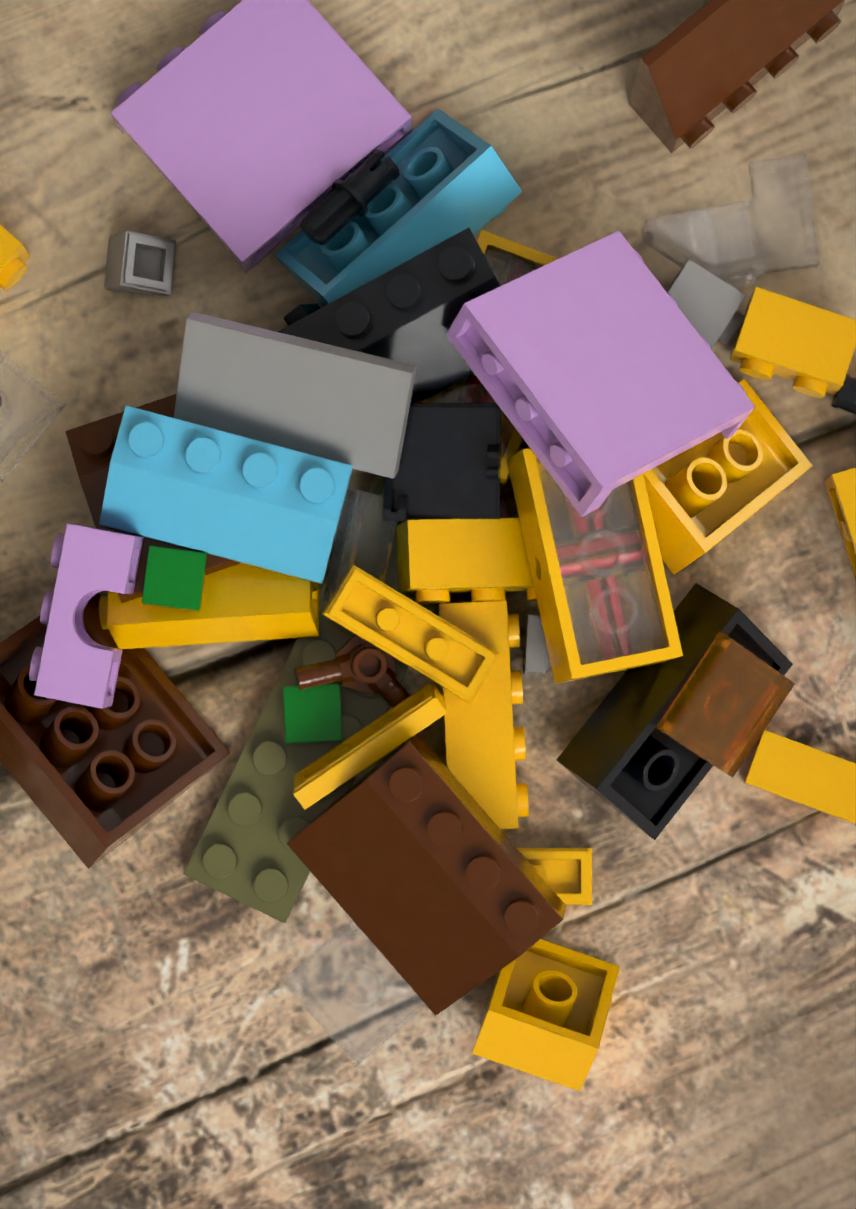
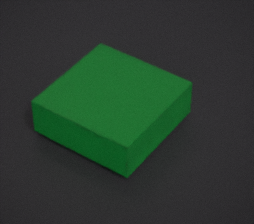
(174, 578)
(313, 714)

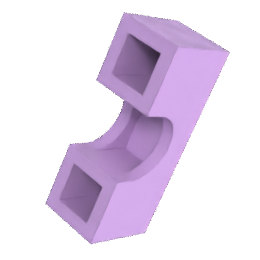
(70, 662)

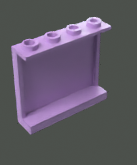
(260, 120)
(597, 369)

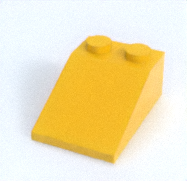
(720, 484)

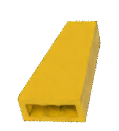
(235, 607)

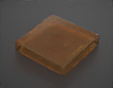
(725, 704)

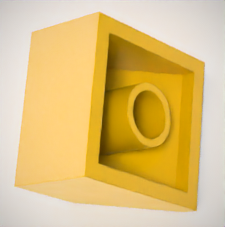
(548, 1013)

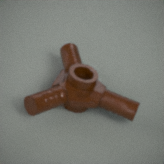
(356, 667)

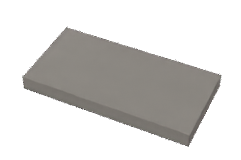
(295, 393)

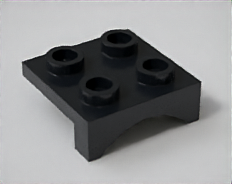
(447, 464)

